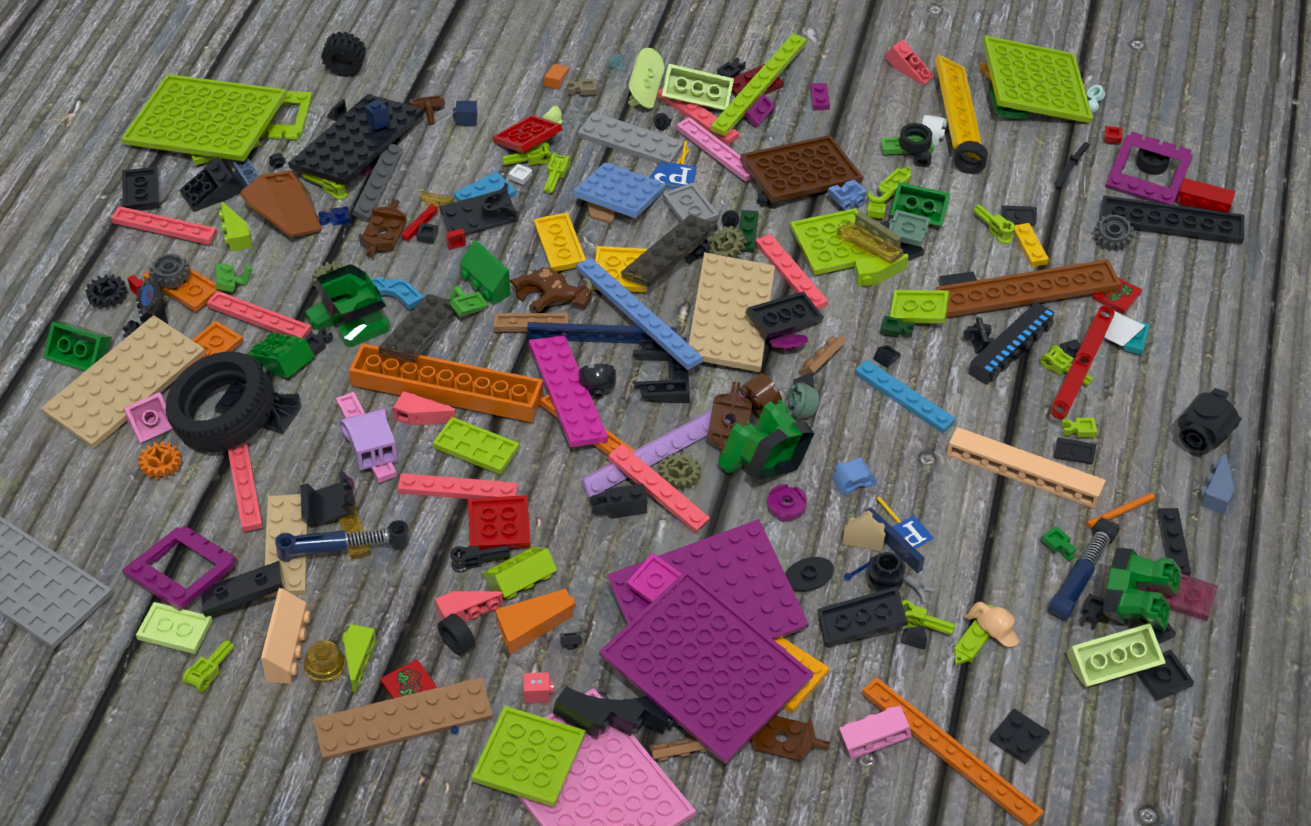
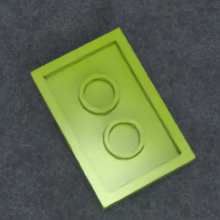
(920, 306)

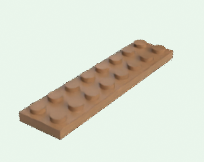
(402, 718)

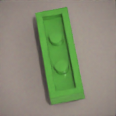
(892, 145)

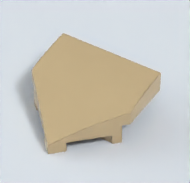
(864, 532)

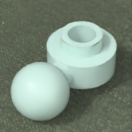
(1095, 94)

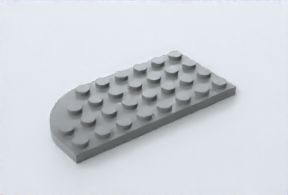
(44, 589)

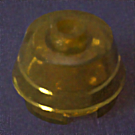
(324, 661)

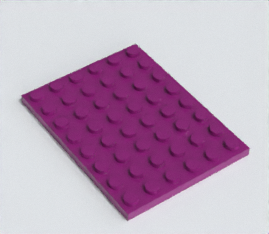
(739, 569)
(706, 665)

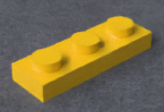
(1030, 245)

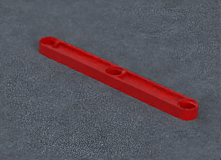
(1078, 369)

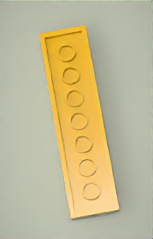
(957, 103)

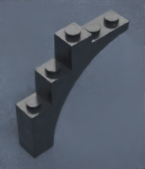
(598, 714)

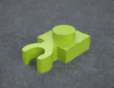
(876, 210)
(1081, 426)

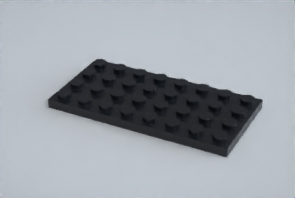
(352, 143)

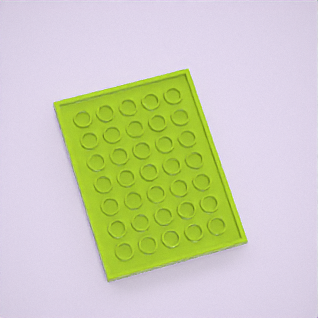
(204, 117)

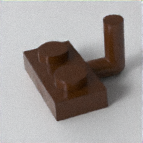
(429, 103)

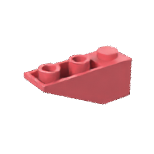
(908, 63)
(421, 411)
(468, 603)

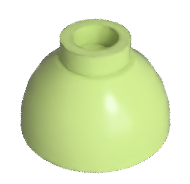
(554, 115)

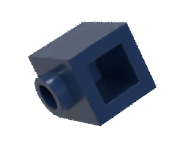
(465, 113)
(377, 115)

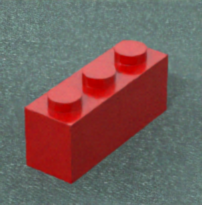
(1204, 196)

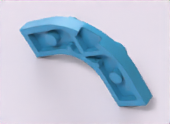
(399, 289)

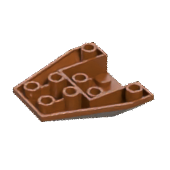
(283, 202)

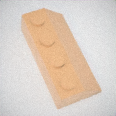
(285, 638)

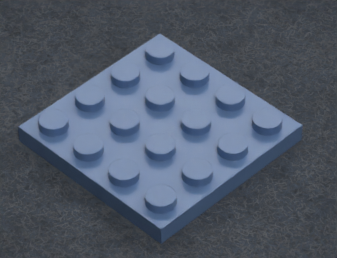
(619, 190)

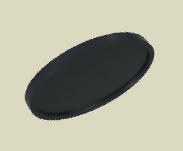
(809, 573)

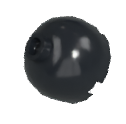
(598, 380)

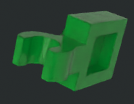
(1058, 540)

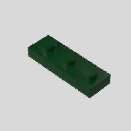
(748, 226)

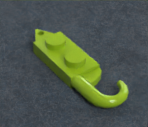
(889, 185)
(971, 643)

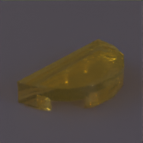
(434, 198)

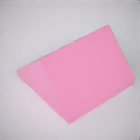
(148, 417)

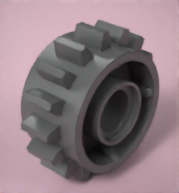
(1110, 240)
(171, 270)

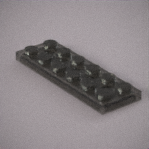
(669, 250)
(418, 328)

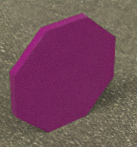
(788, 341)

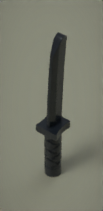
(1073, 160)

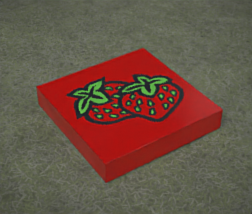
(1119, 299)
(407, 680)

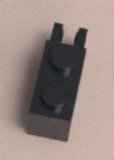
(620, 501)

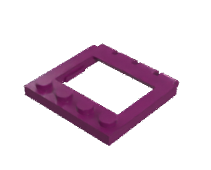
(1141, 188)
(166, 588)

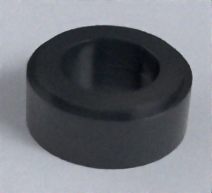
(922, 159)

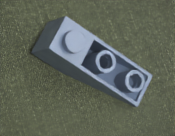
(1220, 487)

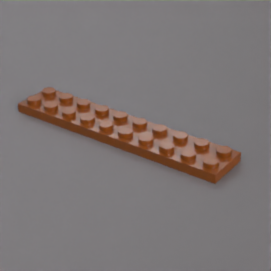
(1030, 287)

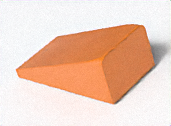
(555, 76)

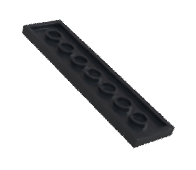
(1177, 219)

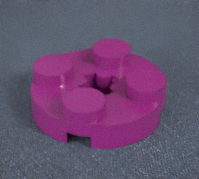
(786, 511)

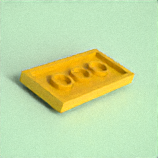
(559, 241)

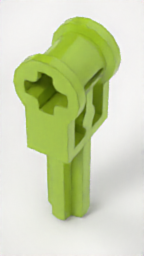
(533, 156)
(556, 169)
(335, 189)
(998, 225)
(1060, 362)
(918, 616)
(206, 670)

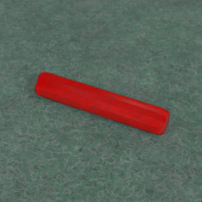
(424, 217)

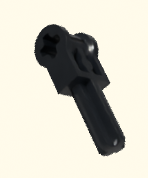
(472, 557)

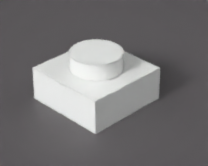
(520, 174)

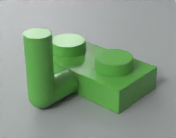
(225, 277)
(468, 303)

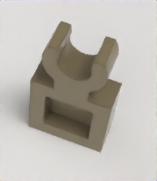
(585, 87)

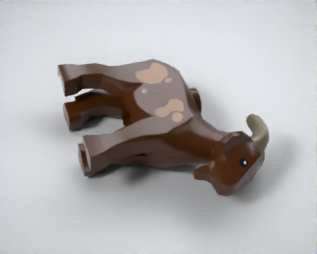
(552, 289)

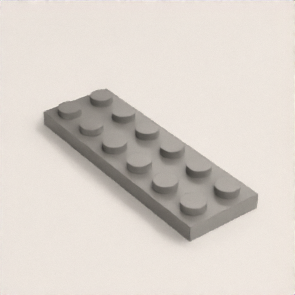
(630, 139)

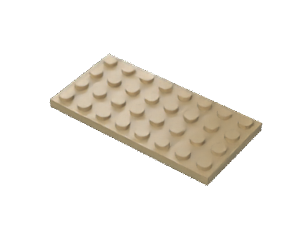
(719, 324)
(128, 373)

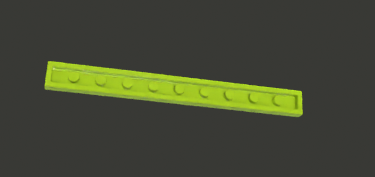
(758, 85)

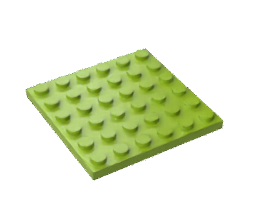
(1036, 79)

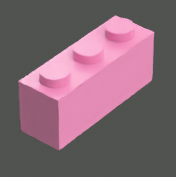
(875, 732)

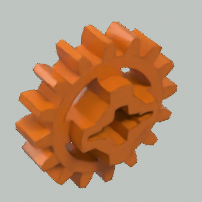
(150, 463)

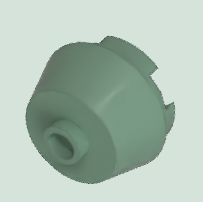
(802, 401)

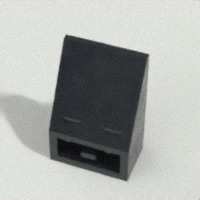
(211, 185)

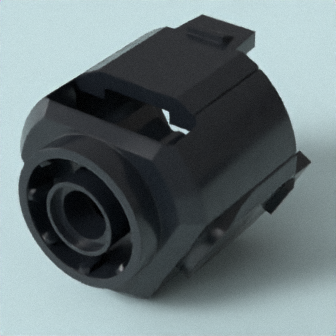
(1207, 421)

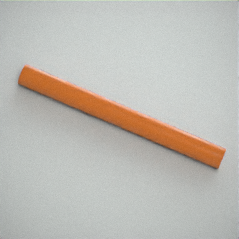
(1122, 509)

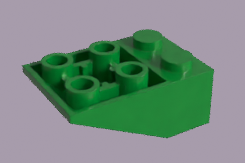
(282, 354)

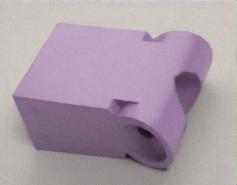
(370, 438)

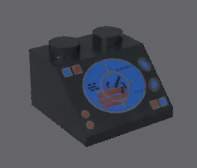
(151, 300)

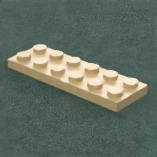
(285, 517)

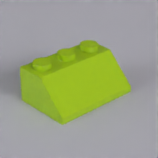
(520, 571)

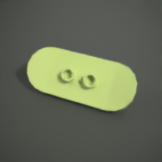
(646, 78)

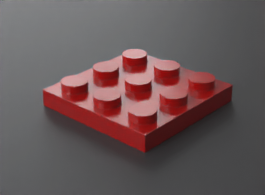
(527, 133)
(499, 522)

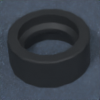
(915, 129)
(970, 147)
(1149, 166)
(456, 634)

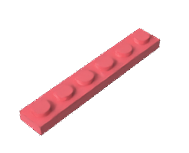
(700, 116)
(164, 225)
(790, 270)
(258, 315)
(454, 487)
(245, 488)
(659, 488)

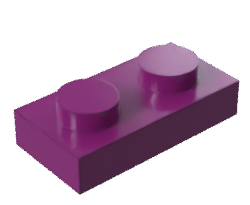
(819, 96)
(759, 110)

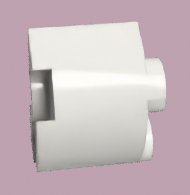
(936, 125)

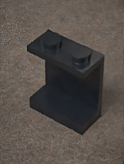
(328, 502)

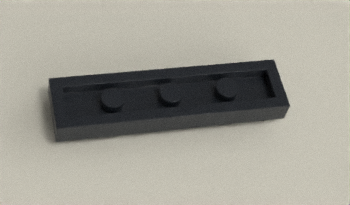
(1173, 538)

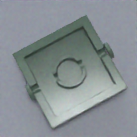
(909, 227)

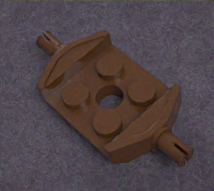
(383, 219)
(727, 405)
(799, 737)

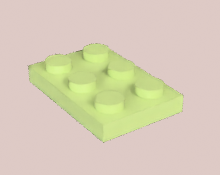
(174, 628)

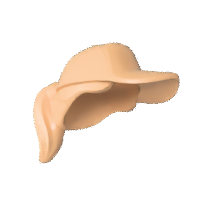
(995, 621)

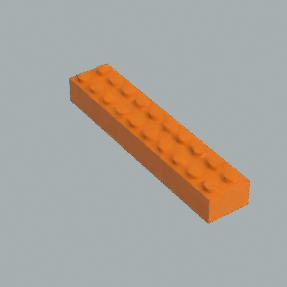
(449, 383)

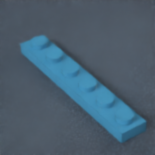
(905, 396)

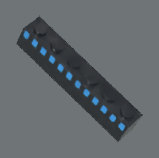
(1011, 343)

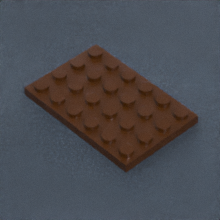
(800, 168)

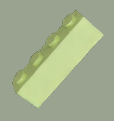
(697, 87)
(1115, 655)

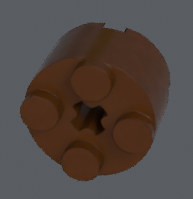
(759, 392)

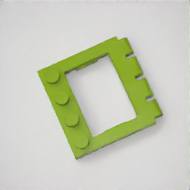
(291, 132)

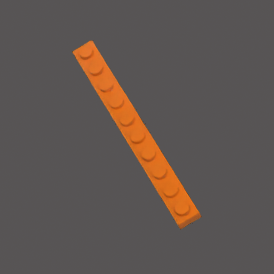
(956, 755)

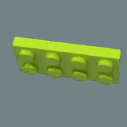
(476, 445)

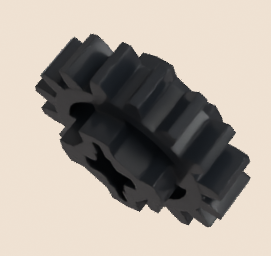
(106, 291)

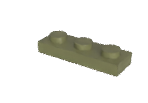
(874, 227)

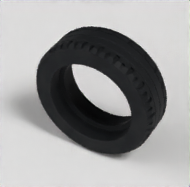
(237, 423)

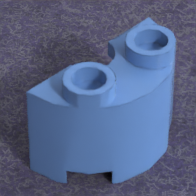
(849, 195)
(853, 475)

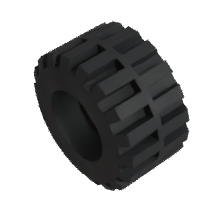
(334, 51)

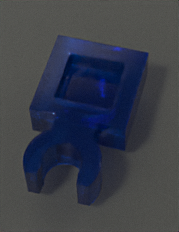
(337, 216)

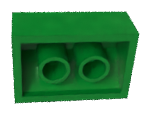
(922, 202)
(485, 273)
(75, 345)

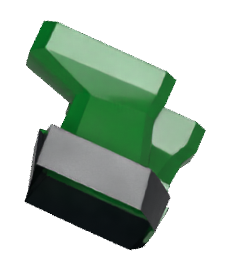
(353, 298)
(770, 447)
(1123, 595)

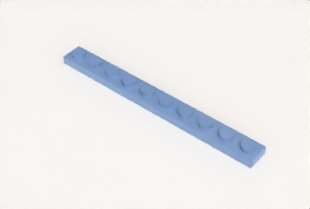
(639, 314)

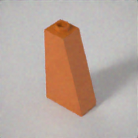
(533, 618)

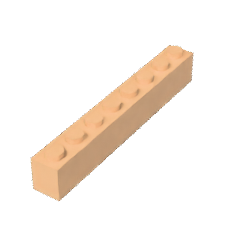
(1026, 467)

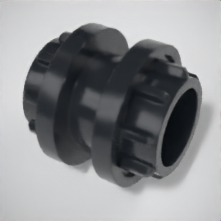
(886, 571)

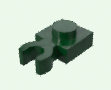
(894, 326)

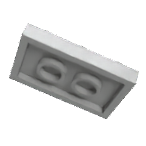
(690, 201)

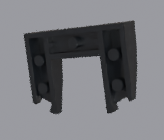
(668, 391)

